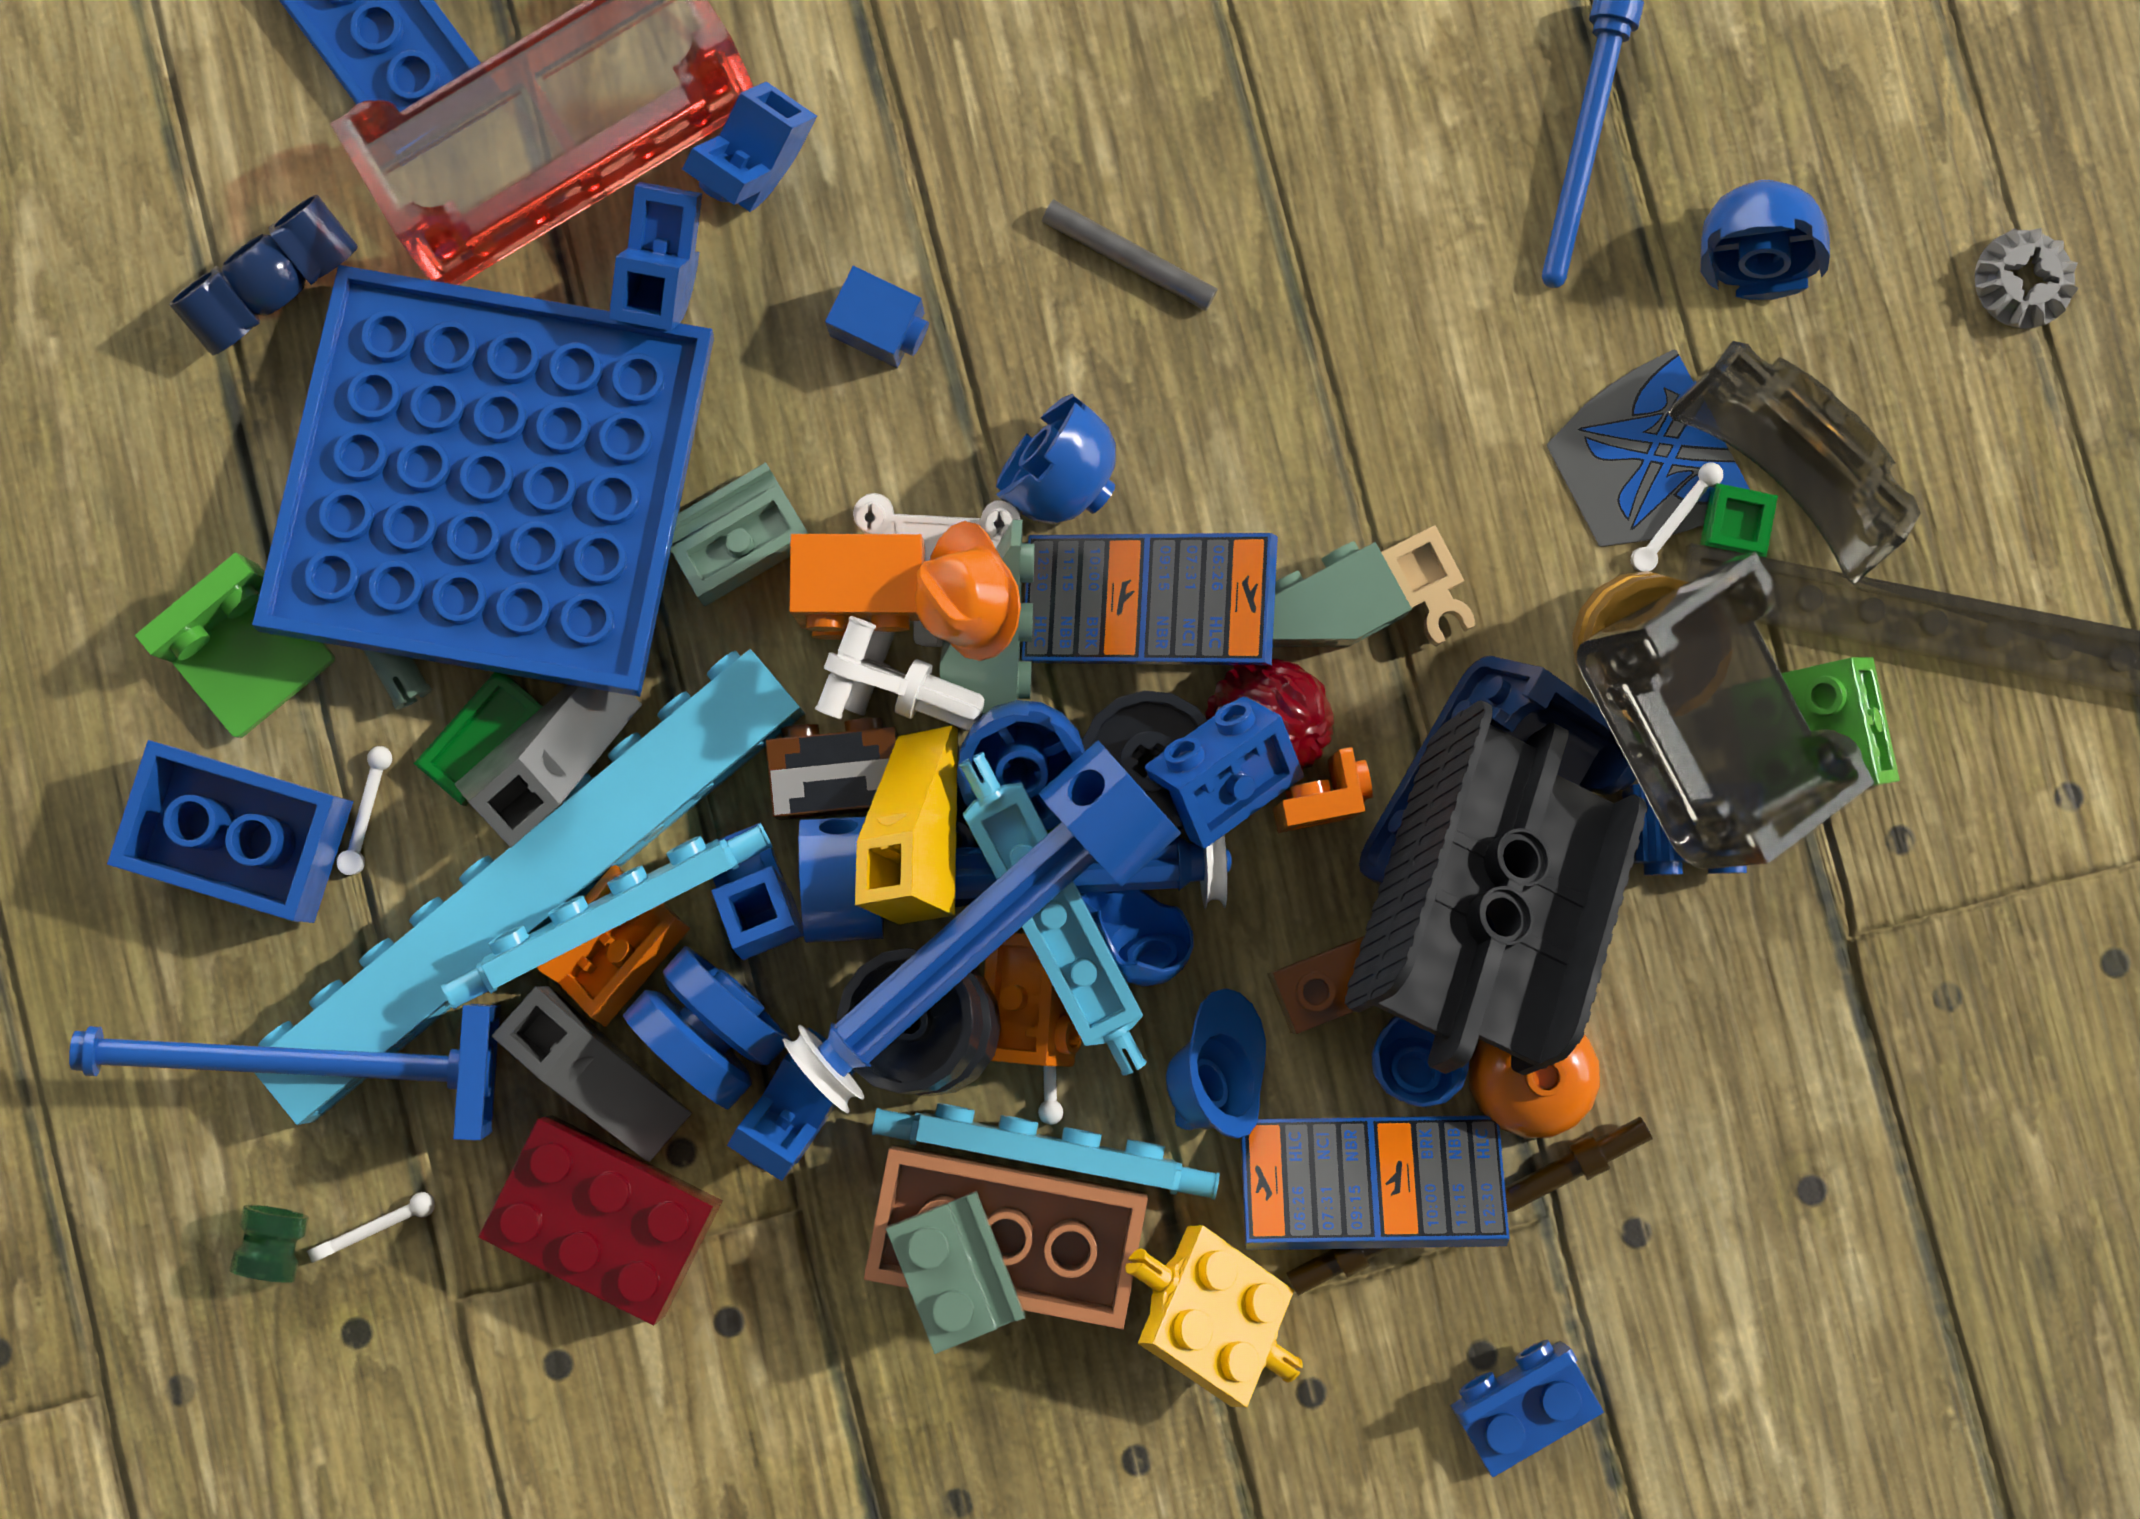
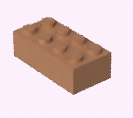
(1055, 1232)

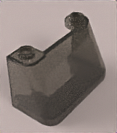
(1716, 722)

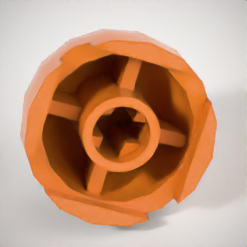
(1539, 1102)

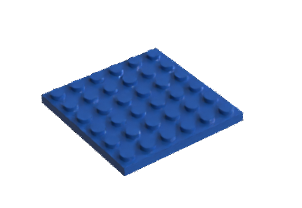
(485, 481)

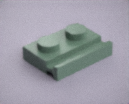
(735, 534)
(955, 1272)

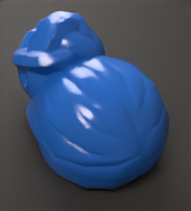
(1143, 935)
(1403, 1066)

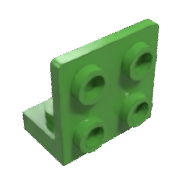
(222, 655)
(1849, 701)

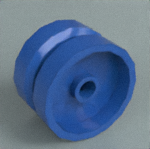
(699, 1036)

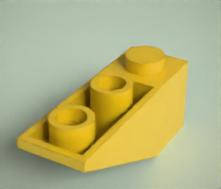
(911, 832)

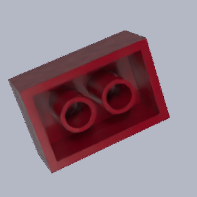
(600, 1219)

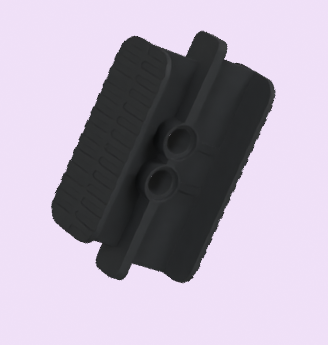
(1553, 918)

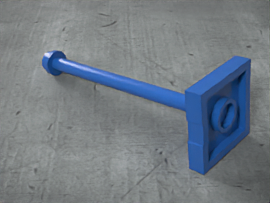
(465, 1069)

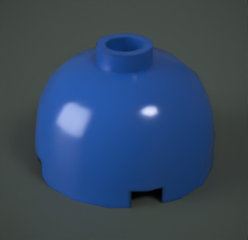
(1764, 240)
(1062, 466)
(1022, 745)

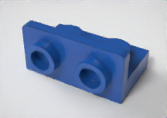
(1227, 769)
(1525, 1406)

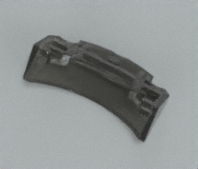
(1809, 448)

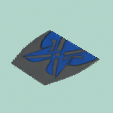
(1633, 460)

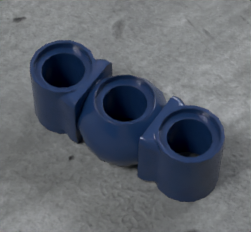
(263, 275)

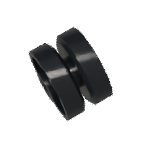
(1144, 726)
(950, 1045)

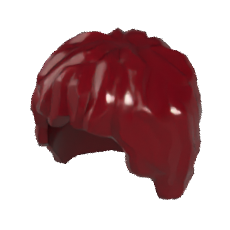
(1288, 692)

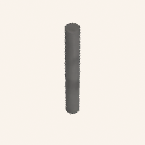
(1129, 255)

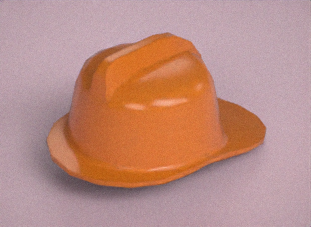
(968, 593)

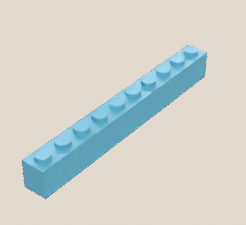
(560, 859)

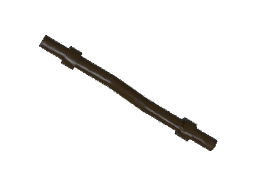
(1587, 1159)

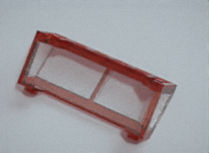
(544, 128)

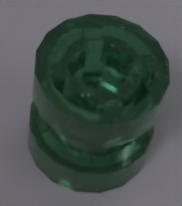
(269, 1243)

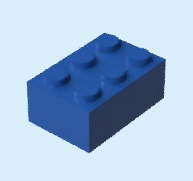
(230, 832)

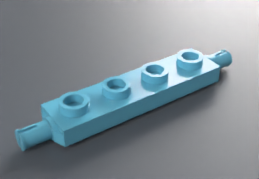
(580, 922)
(1063, 929)
(1075, 1151)

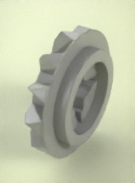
(2003, 292)

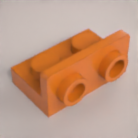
(1317, 805)
(1030, 1011)

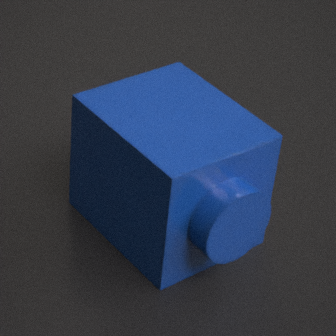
(877, 318)

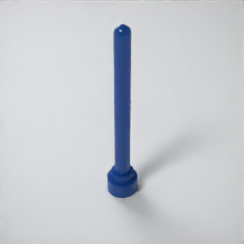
(1612, 25)

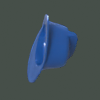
(1221, 1069)

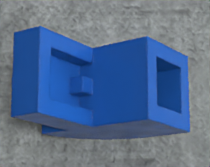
(753, 147)
(661, 263)
(756, 904)
(783, 1120)

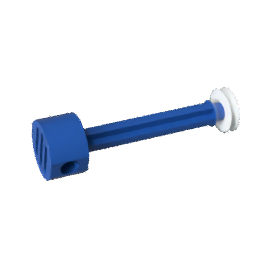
(1102, 821)
(829, 877)

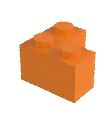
(854, 577)

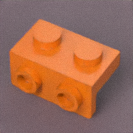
(615, 964)

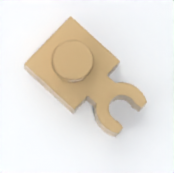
(1426, 576)

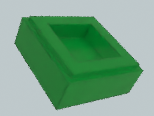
(1738, 519)

